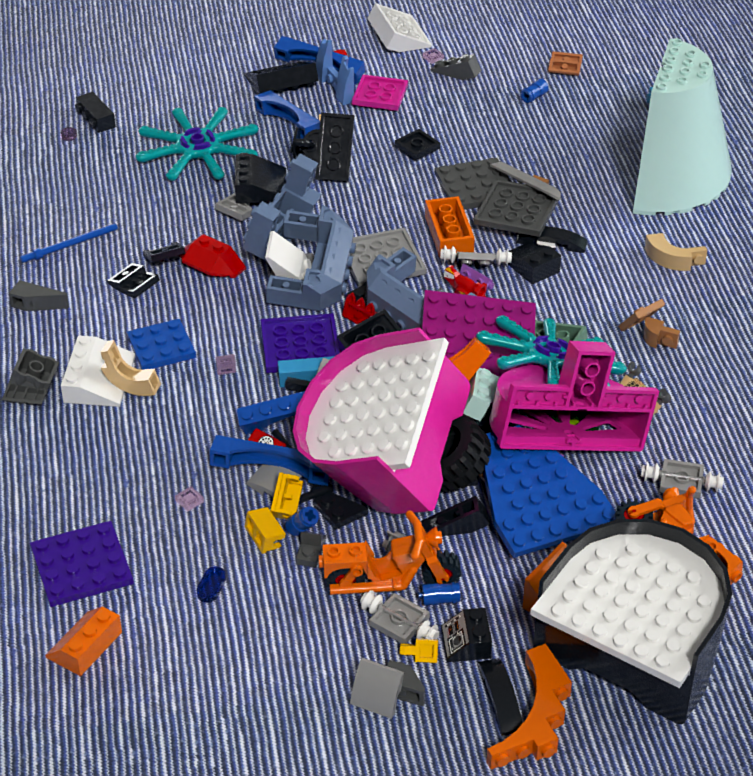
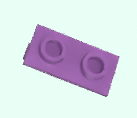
(476, 276)

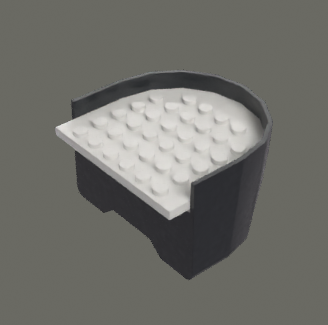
(637, 609)

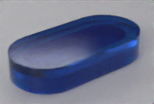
(211, 584)

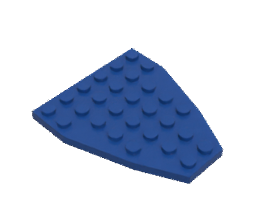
(540, 498)

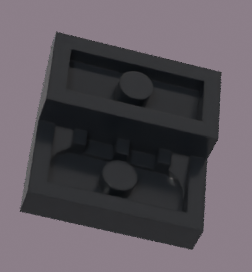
(133, 280)

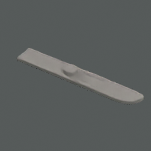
(527, 179)

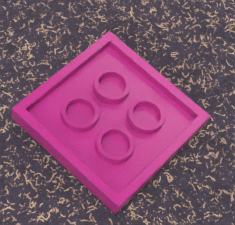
(380, 92)

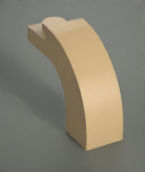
(673, 257)
(126, 377)

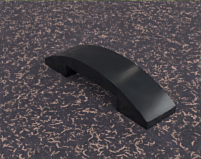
(556, 235)
(502, 695)

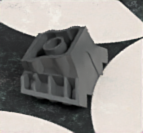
(30, 378)

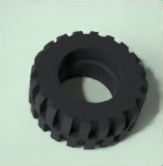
(469, 456)

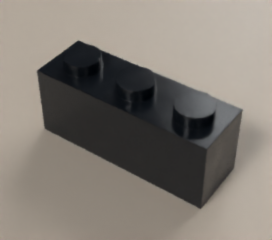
(95, 112)

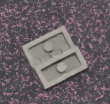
(266, 478)
(376, 688)

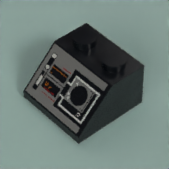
(467, 636)

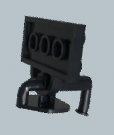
(331, 146)

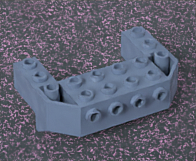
(294, 196)
(329, 270)
(388, 292)

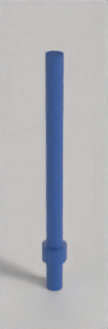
(39, 253)

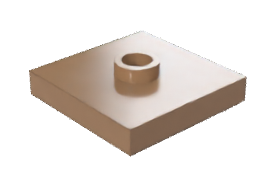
(641, 314)

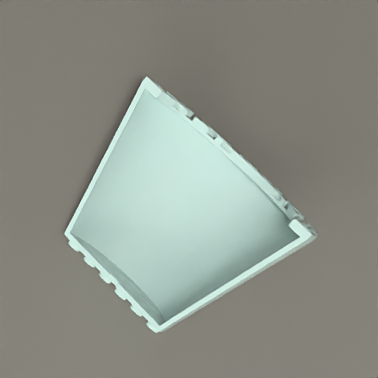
(685, 137)

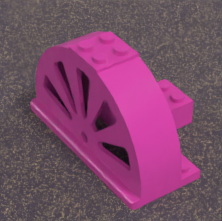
(580, 389)

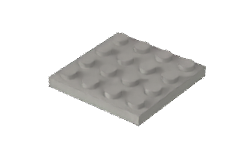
(385, 244)

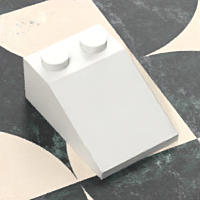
(286, 258)

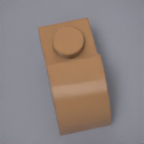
(657, 333)

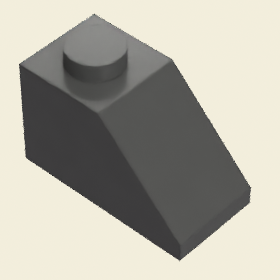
(412, 688)

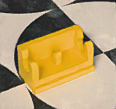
(286, 496)
(264, 529)

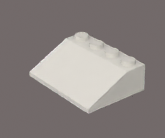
(397, 29)
(84, 378)

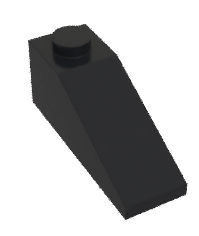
(459, 519)

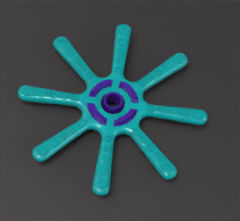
(196, 143)
(538, 350)

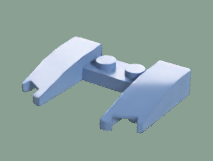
(341, 81)

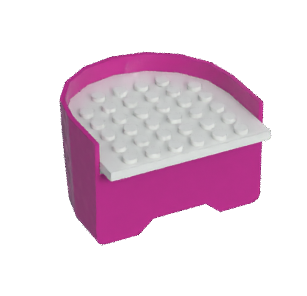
(383, 419)

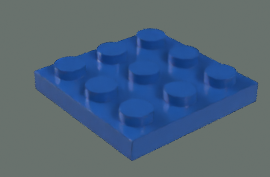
(161, 344)

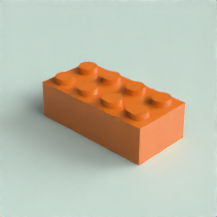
(449, 224)

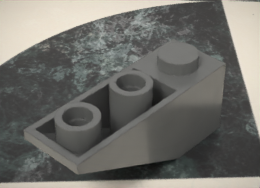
(459, 68)
(35, 297)

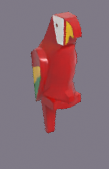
(463, 284)

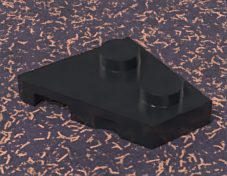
(338, 509)

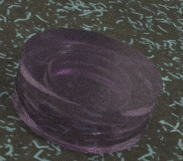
(68, 134)

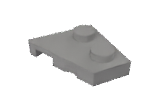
(229, 207)

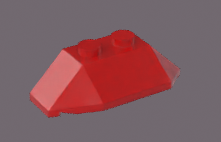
(212, 257)

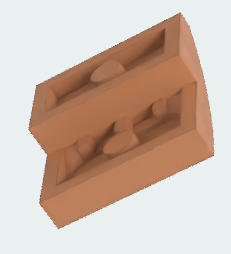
(565, 63)

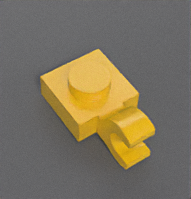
(425, 650)

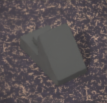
(310, 548)

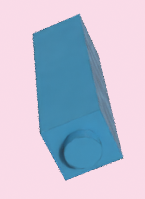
(299, 368)

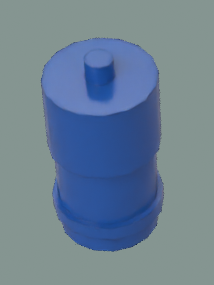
(534, 91)
(302, 521)
(440, 593)

